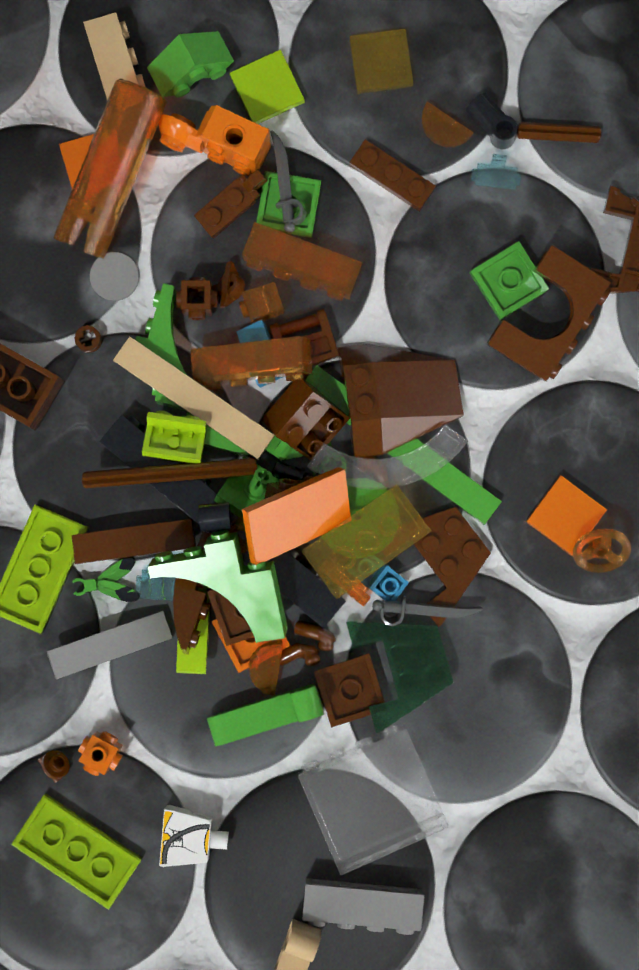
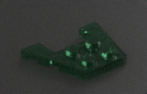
(415, 663)

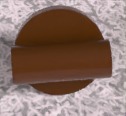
(55, 765)

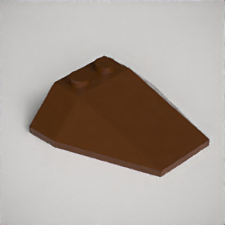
(396, 396)

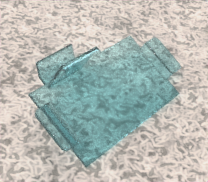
(496, 174)

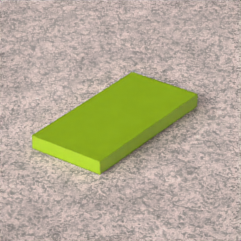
(38, 569)
(76, 851)

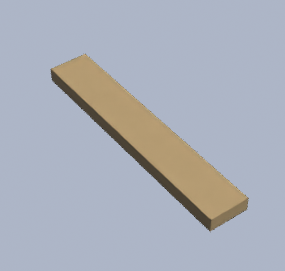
(193, 398)

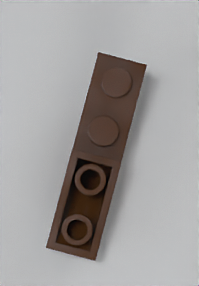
(189, 608)

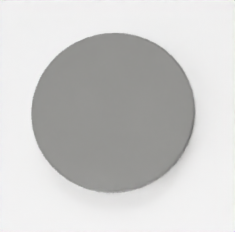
(114, 276)

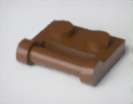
(321, 343)

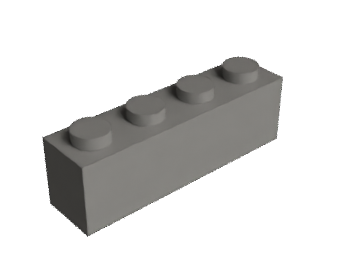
(363, 905)

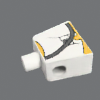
(188, 837)

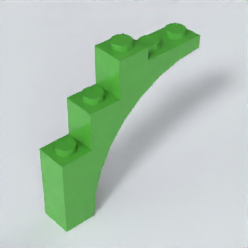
(162, 343)

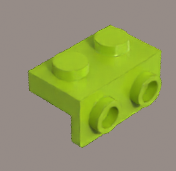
(174, 437)

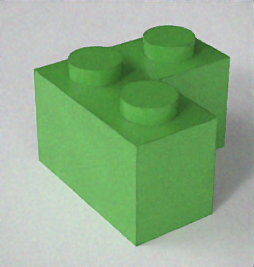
(189, 60)

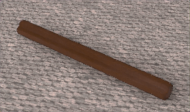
(169, 473)

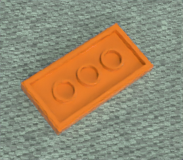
(296, 515)

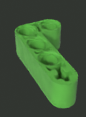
(266, 714)

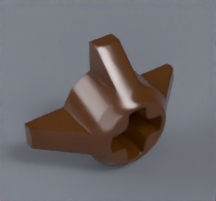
(230, 285)

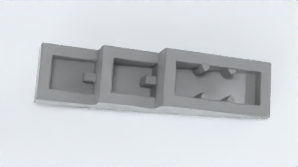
(109, 645)

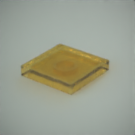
(381, 61)

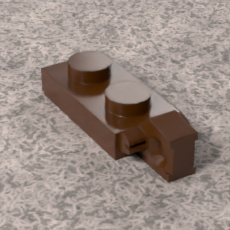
(230, 203)

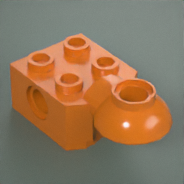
(216, 138)

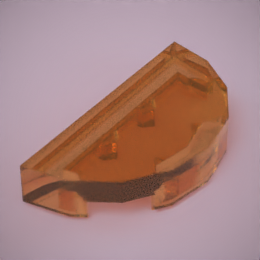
(442, 128)
(265, 666)

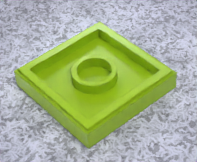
(267, 87)

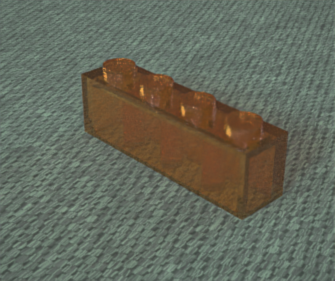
(301, 261)
(252, 361)

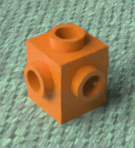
(108, 745)

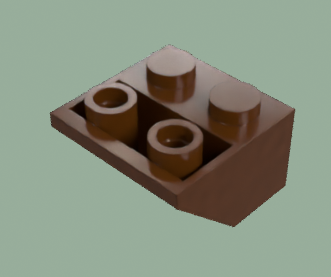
(305, 418)

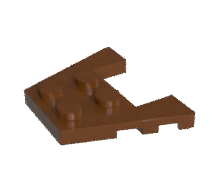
(628, 277)
(453, 555)

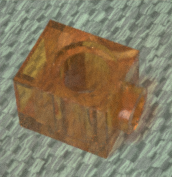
(261, 303)

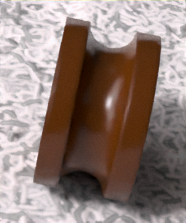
(96, 343)

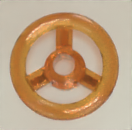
(600, 547)

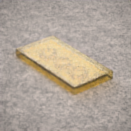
(366, 541)

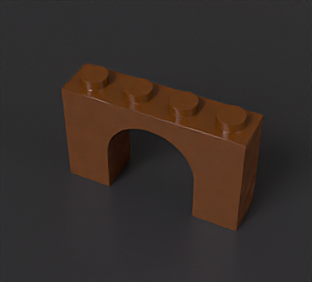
(583, 290)

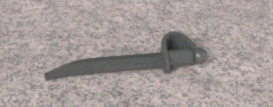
(286, 202)
(419, 609)

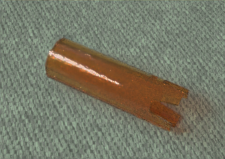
(111, 166)

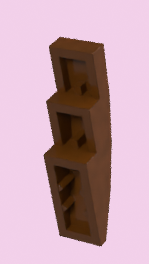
(133, 541)

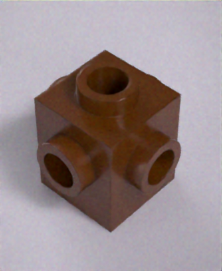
(192, 289)

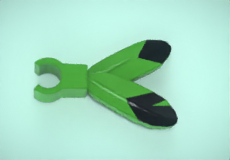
(107, 582)

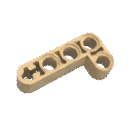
(299, 947)

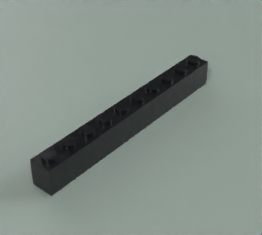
(295, 580)

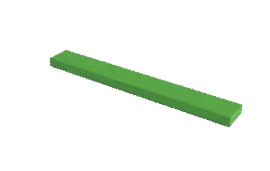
(447, 480)

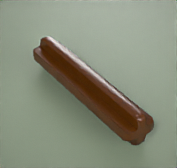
(558, 132)

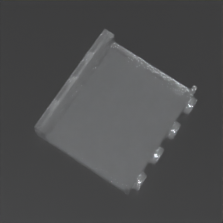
(372, 799)

